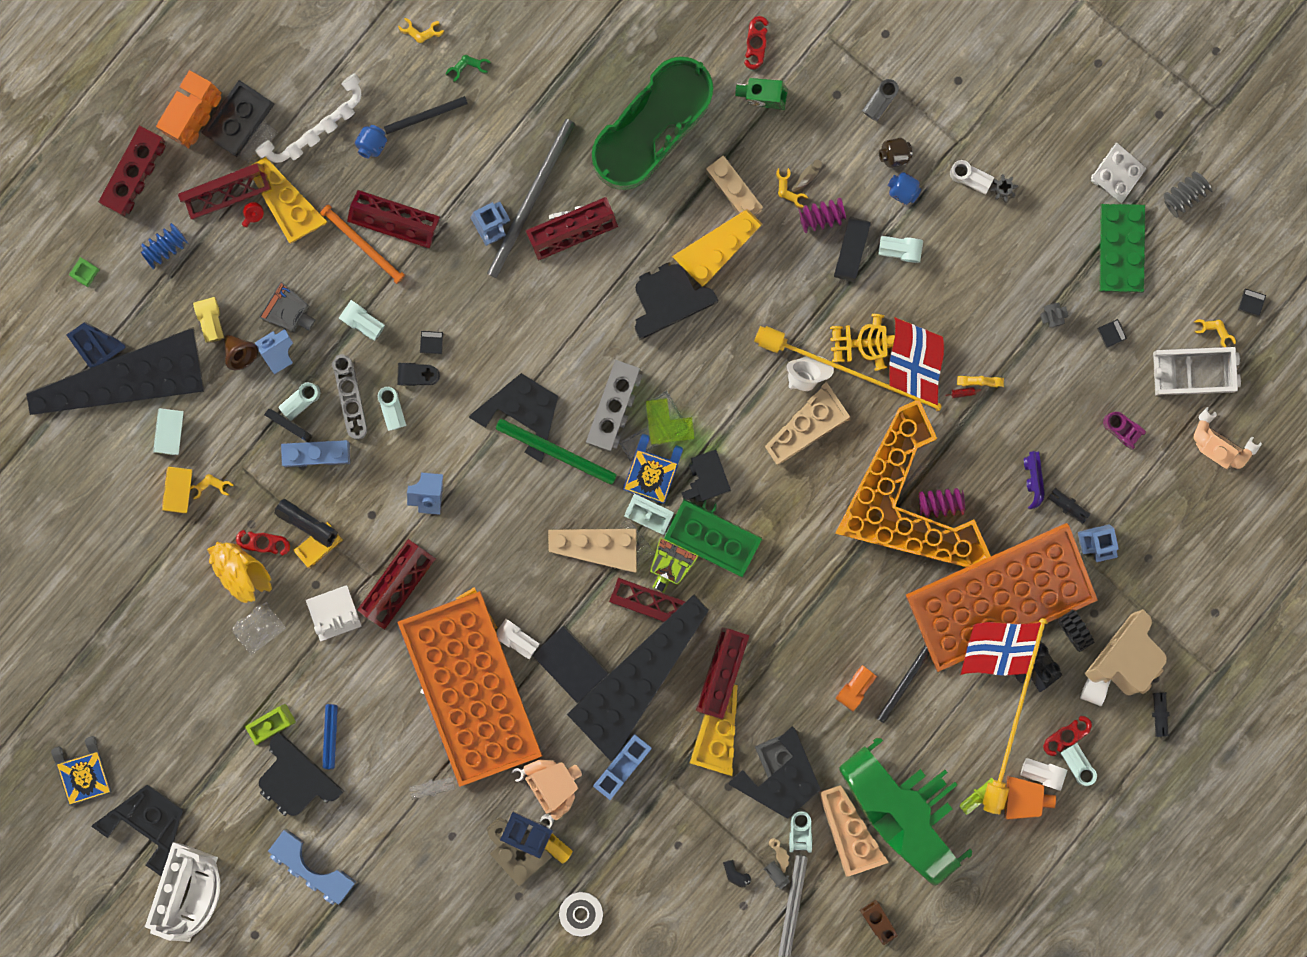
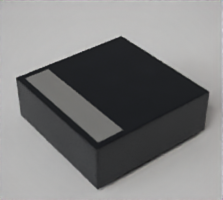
(1251, 302)
(1112, 333)
(431, 342)

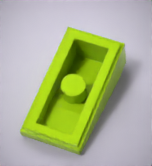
(270, 724)

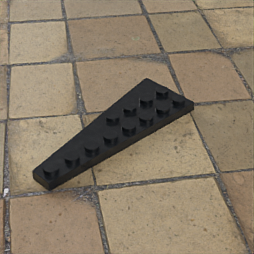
(149, 372)
(622, 697)

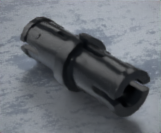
(1069, 506)
(1160, 714)

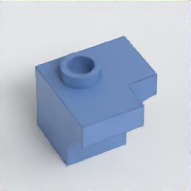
(490, 222)
(275, 350)
(426, 493)
(1100, 542)

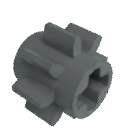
(1007, 183)
(1054, 315)

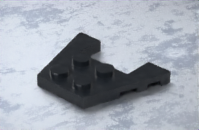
(524, 402)
(788, 786)
(151, 816)

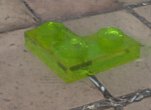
(663, 429)

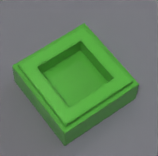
(84, 272)

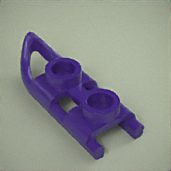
(1035, 483)

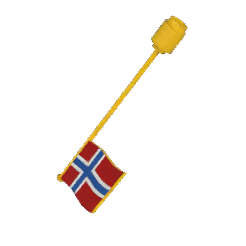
(913, 360)
(1003, 651)

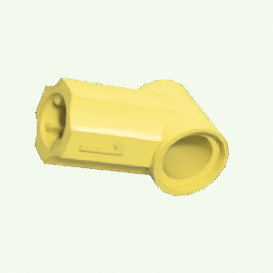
(208, 315)

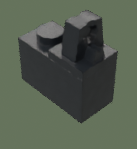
(711, 478)

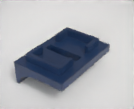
(536, 840)

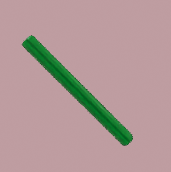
(556, 451)

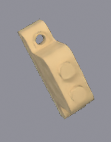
(1130, 657)

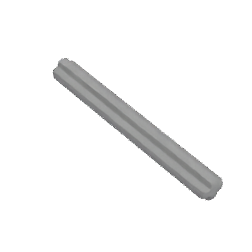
(793, 906)

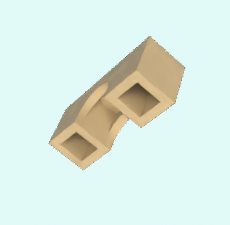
(733, 187)

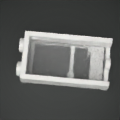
(1196, 371)

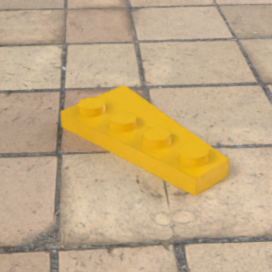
(288, 206)
(716, 248)
(716, 740)

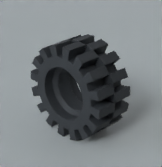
(1076, 630)

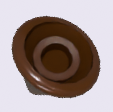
(239, 352)

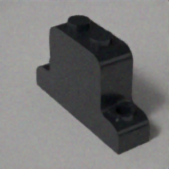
(668, 299)
(295, 779)

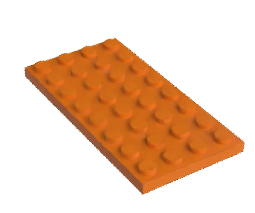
(1012, 587)
(469, 688)

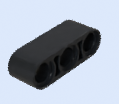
(852, 249)

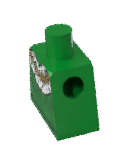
(772, 93)

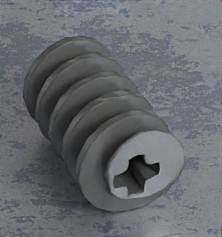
(1186, 192)

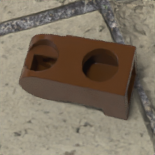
(878, 922)

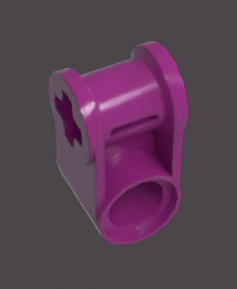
(1124, 430)

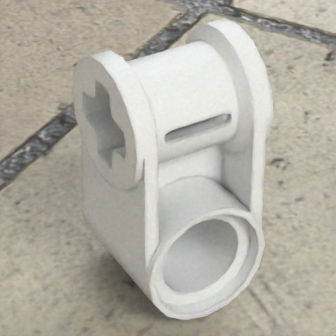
(1095, 692)

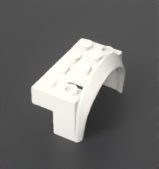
(201, 899)

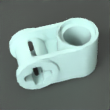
(800, 833)

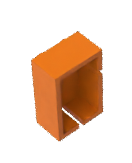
(188, 114)

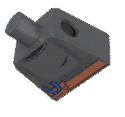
(287, 310)

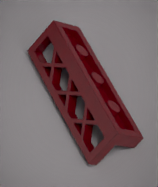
(224, 182)
(391, 221)
(571, 226)
(393, 581)
(642, 609)
(722, 673)

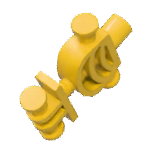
(885, 341)

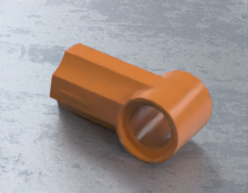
(854, 691)

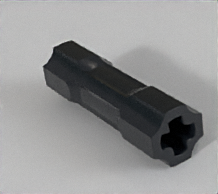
(318, 530)

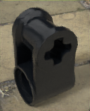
(413, 374)

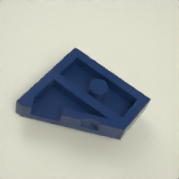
(94, 344)

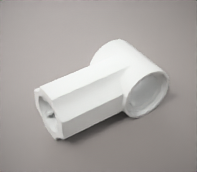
(974, 177)
(513, 636)
(1048, 775)

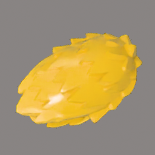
(238, 571)

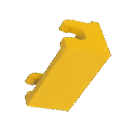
(176, 490)
(312, 551)

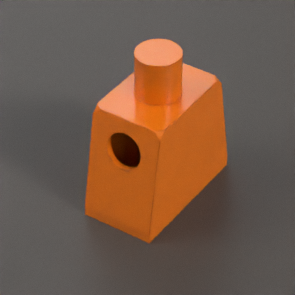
(1026, 799)

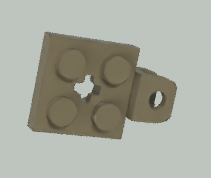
(505, 854)

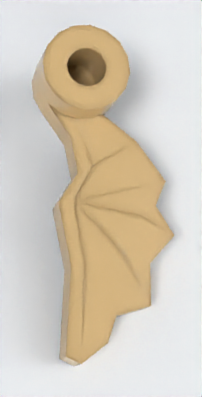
(781, 855)

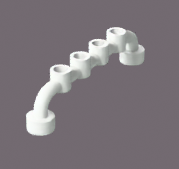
(311, 136)

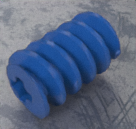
(163, 246)

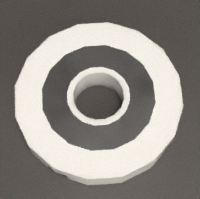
(581, 927)

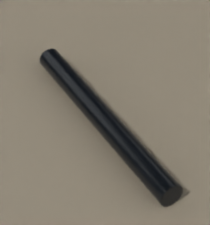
(425, 115)
(903, 685)

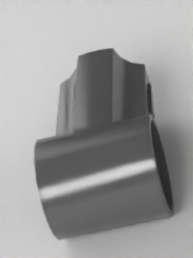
(879, 101)

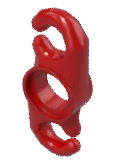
(760, 52)
(273, 540)
(1078, 734)

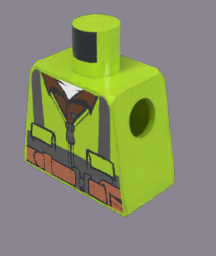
(670, 564)

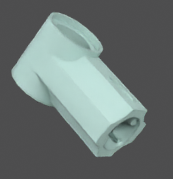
(907, 249)
(357, 318)
(298, 402)
(392, 411)
(1077, 763)

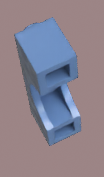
(289, 851)

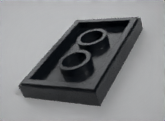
(237, 118)
(290, 426)
(570, 664)

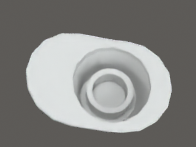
(807, 372)

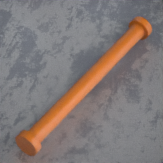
(358, 240)

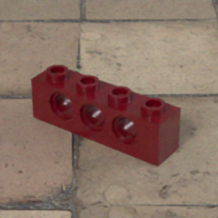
(142, 139)

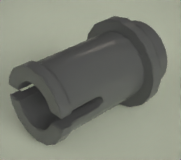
(777, 875)

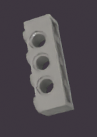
(619, 372)

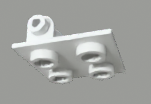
(1118, 173)
(333, 613)

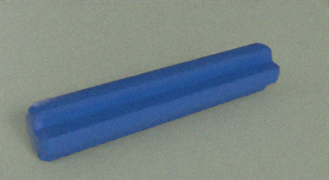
(330, 730)

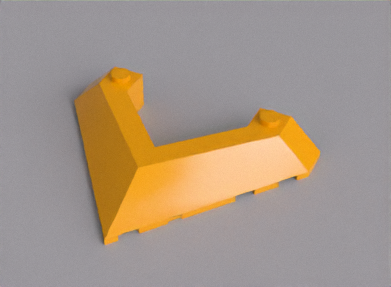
(874, 512)

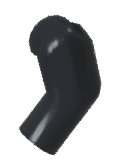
(734, 876)

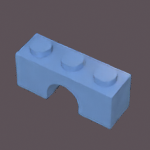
(315, 453)
(622, 767)

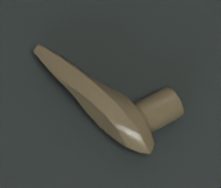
(807, 175)

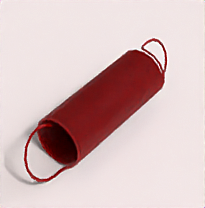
(963, 392)

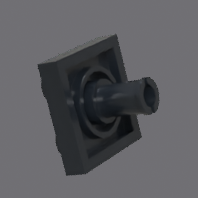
(1044, 671)

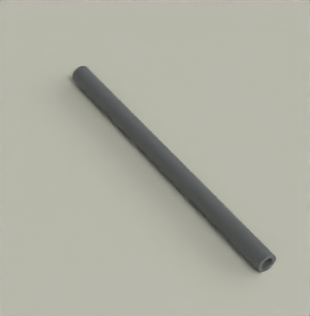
(531, 198)

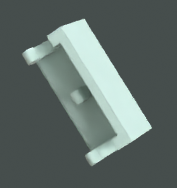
(168, 431)
(649, 514)

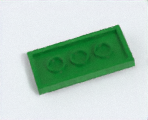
(1122, 248)
(712, 538)

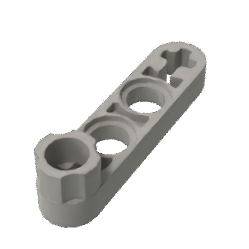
(353, 396)

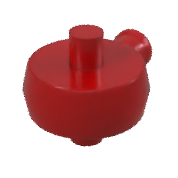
(252, 213)

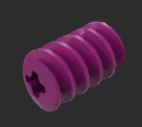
(822, 215)
(942, 503)

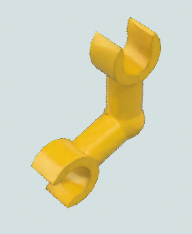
(421, 37)
(784, 193)
(1219, 326)
(981, 381)
(210, 480)

